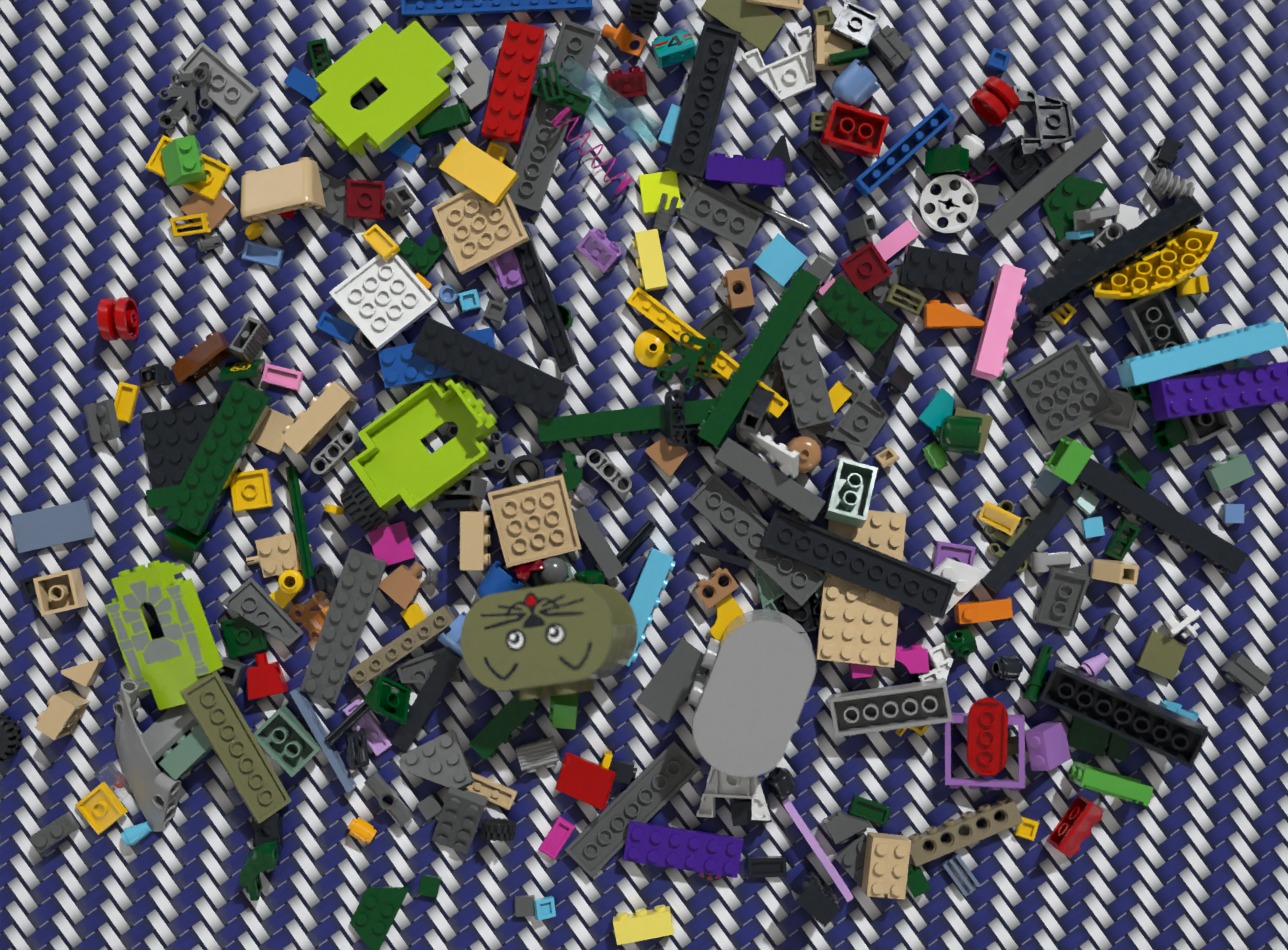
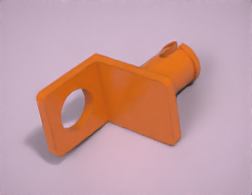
(624, 38)

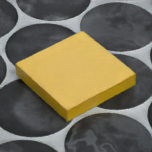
(251, 490)
(101, 808)

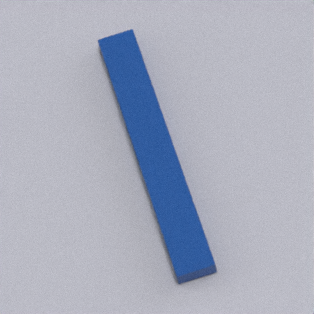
(307, 87)

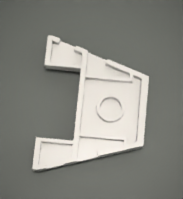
(789, 75)
(730, 786)

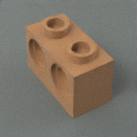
(719, 592)

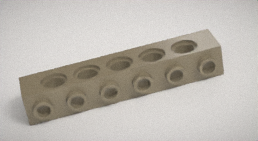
(402, 646)
(973, 833)

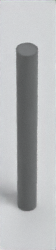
(774, 213)

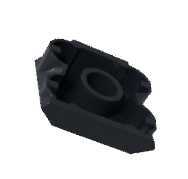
(806, 616)

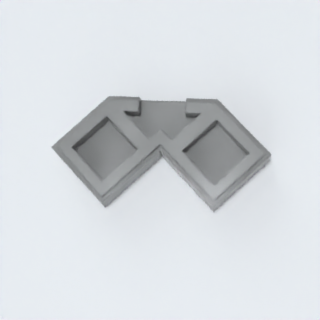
(478, 92)

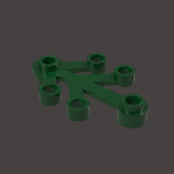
(692, 358)

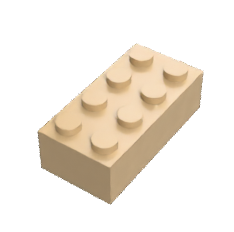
(318, 418)

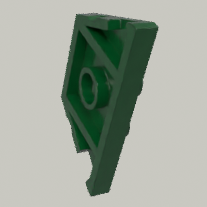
(1070, 196)
(377, 913)

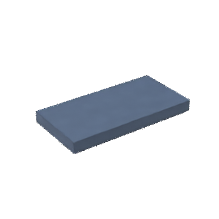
(53, 526)

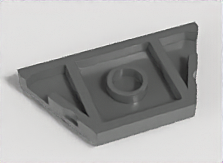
(335, 200)

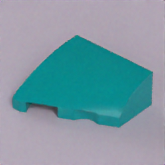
(937, 409)

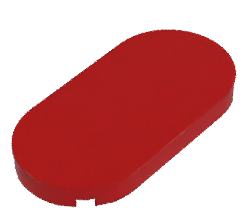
(987, 736)

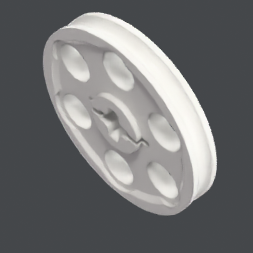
(940, 208)

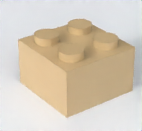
(60, 592)
(61, 714)

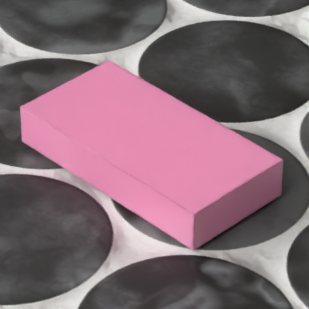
(282, 377)

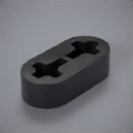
(321, 582)

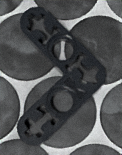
(678, 428)

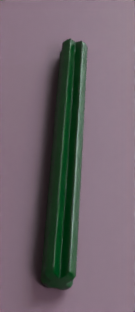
(299, 522)

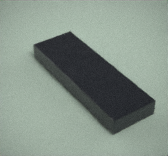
(823, 163)

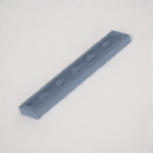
(320, 734)

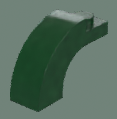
(258, 860)

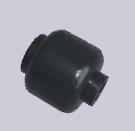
(1007, 667)
(781, 782)

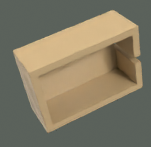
(474, 540)
(886, 865)

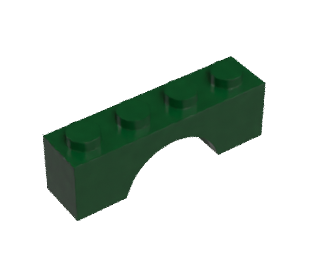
(1166, 432)

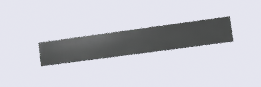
(1045, 181)

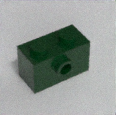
(947, 161)

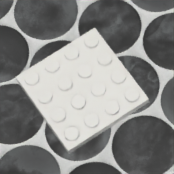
(383, 299)

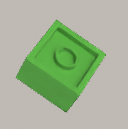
(1068, 459)

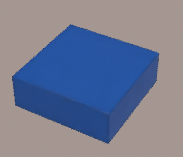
(998, 60)

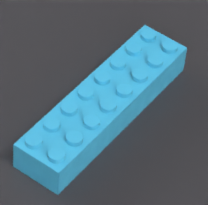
(1202, 353)

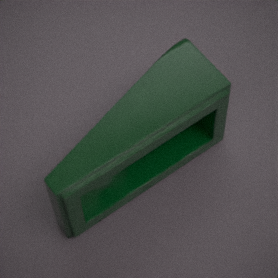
(318, 43)
(1135, 529)

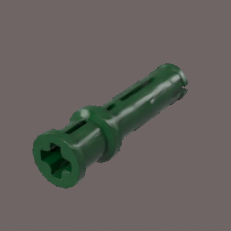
(1035, 682)

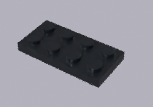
(940, 270)

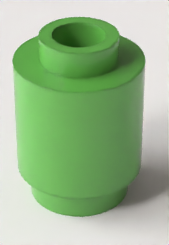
(935, 456)

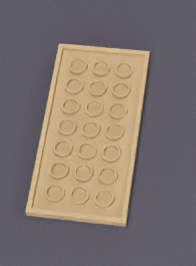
(854, 621)

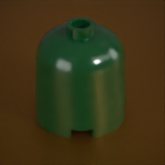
(960, 434)

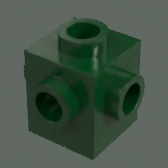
(961, 642)

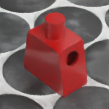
(265, 678)

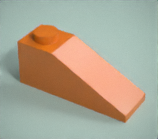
(944, 316)
(983, 611)

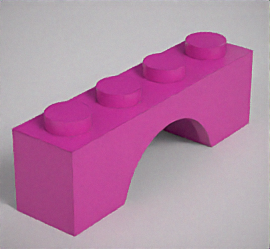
(913, 659)

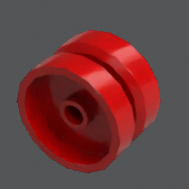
(994, 101)
(118, 319)

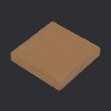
(216, 210)

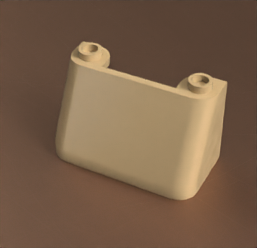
(281, 190)

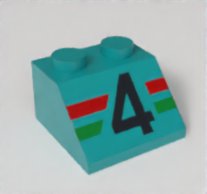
(673, 48)

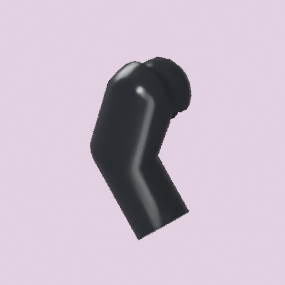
(439, 156)

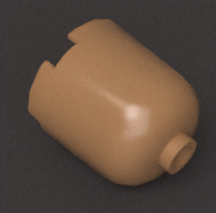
(808, 451)

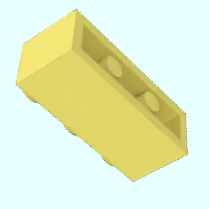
(650, 260)
(643, 924)

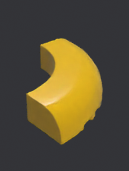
(1161, 268)

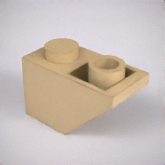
(1114, 571)

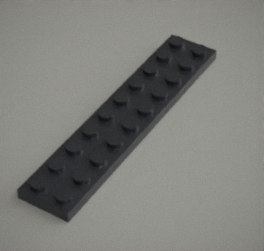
(858, 564)

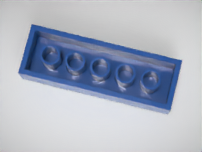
(405, 368)

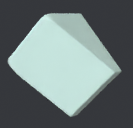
(1086, 501)

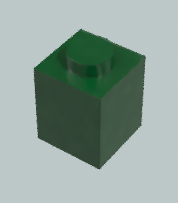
(917, 881)

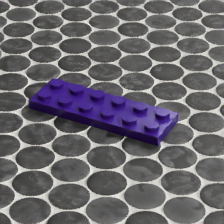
(683, 849)

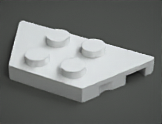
(962, 574)

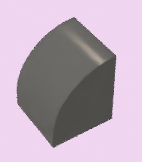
(862, 227)

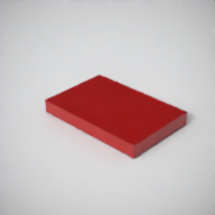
(585, 780)

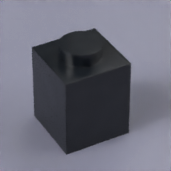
(624, 770)

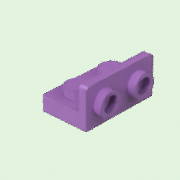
(599, 249)
(508, 269)

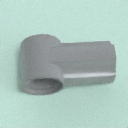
(1044, 561)

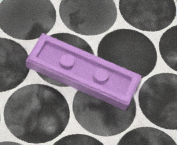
(375, 736)

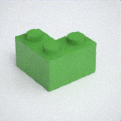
(564, 710)

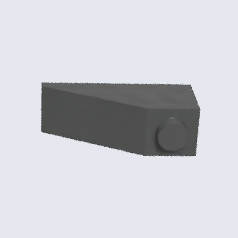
(468, 488)

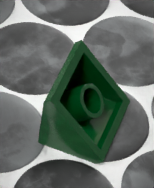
(389, 699)

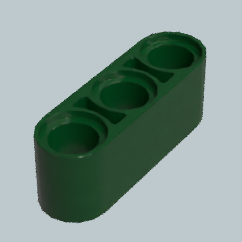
(443, 121)

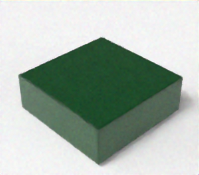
(429, 885)

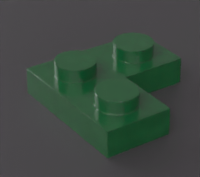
(422, 257)

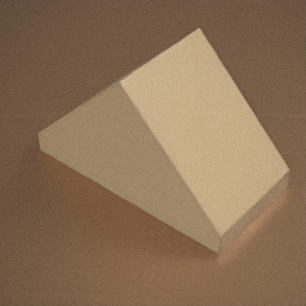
(85, 673)

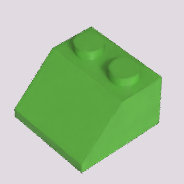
(183, 161)

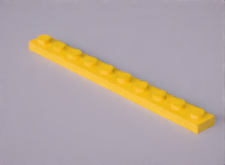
(676, 327)

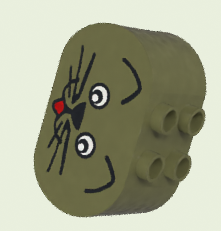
(548, 638)

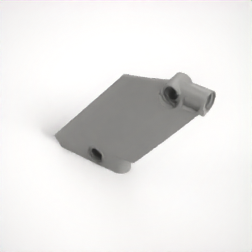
(153, 790)

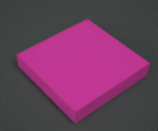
(392, 543)

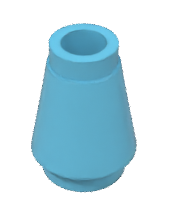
(135, 833)

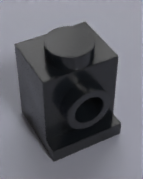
(1166, 152)

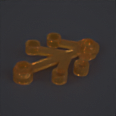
(307, 614)

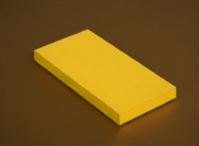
(478, 171)
(216, 172)

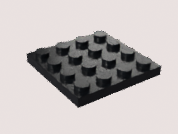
(174, 439)

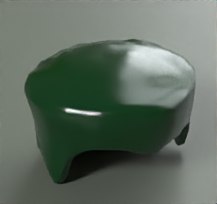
(589, 577)

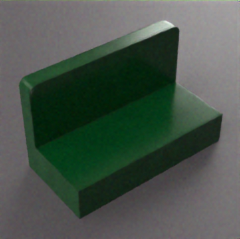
(1132, 469)

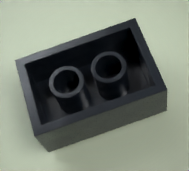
(815, 897)

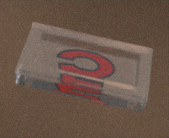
(115, 780)

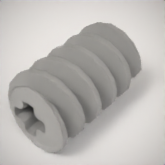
(1173, 185)

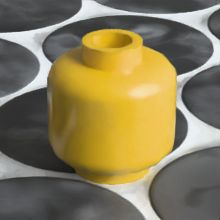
(285, 580)

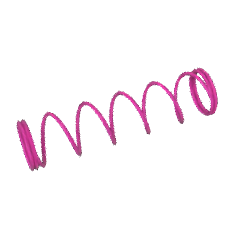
(559, 117)

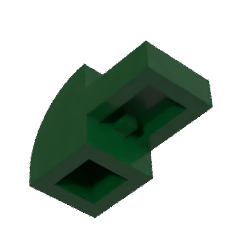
(572, 476)

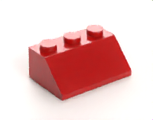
(1075, 826)

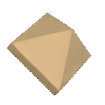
(887, 457)

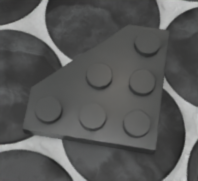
(440, 762)

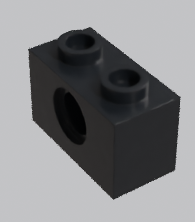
(275, 825)

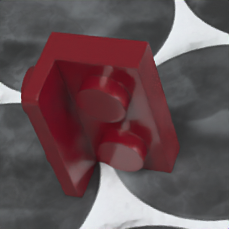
(628, 82)

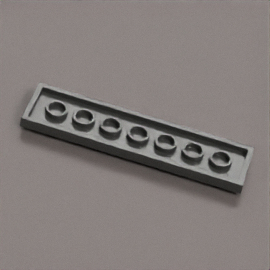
(746, 531)
(343, 625)
(635, 803)

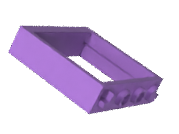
(993, 784)

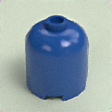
(499, 580)

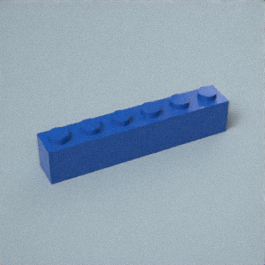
(903, 150)

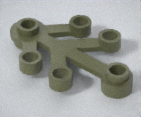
(1007, 540)

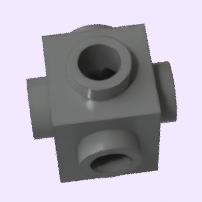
(398, 201)

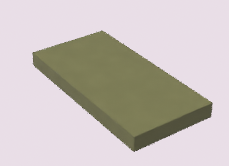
(754, 21)

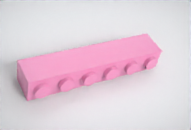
(998, 322)

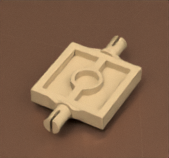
(277, 554)

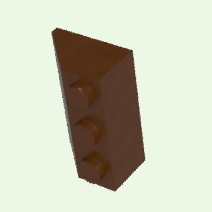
(202, 359)

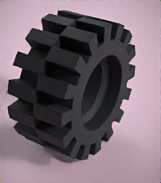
(498, 829)

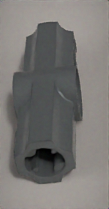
(397, 809)

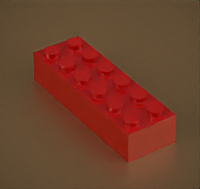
(513, 83)

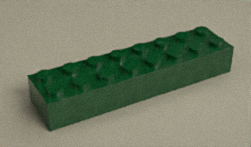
(218, 457)

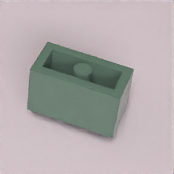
(1228, 472)

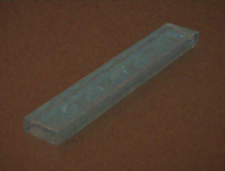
(610, 99)

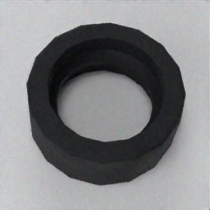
(525, 458)

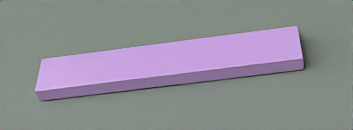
(817, 849)

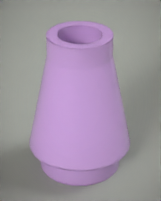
(1094, 665)

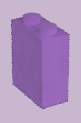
(1047, 745)

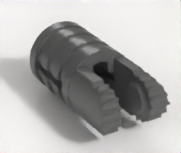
(664, 216)

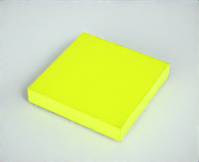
(654, 185)

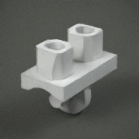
(1189, 617)

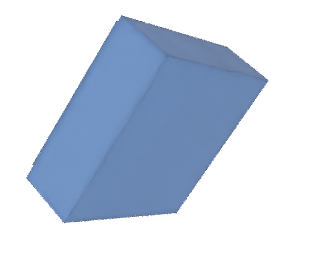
(1233, 513)

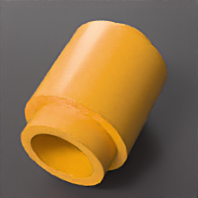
(361, 830)

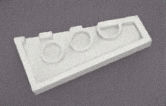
(773, 453)

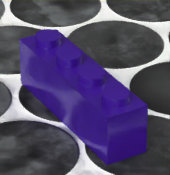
(746, 171)

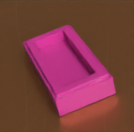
(556, 837)

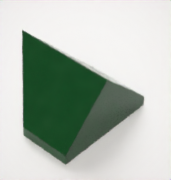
(184, 543)

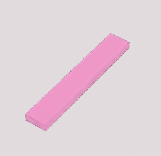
(887, 248)

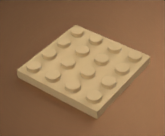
(478, 229)
(534, 520)

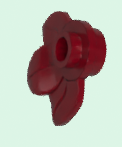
(523, 570)

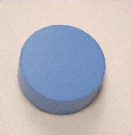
(448, 294)

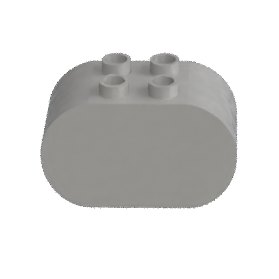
(752, 692)

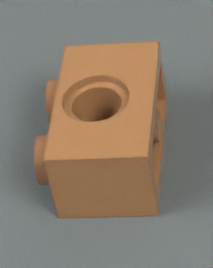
(742, 278)

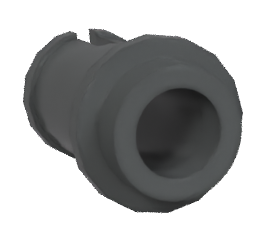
(210, 243)

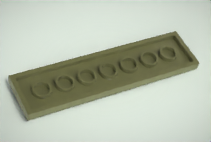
(235, 746)

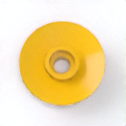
(643, 352)

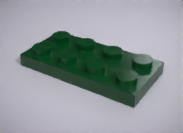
(856, 314)

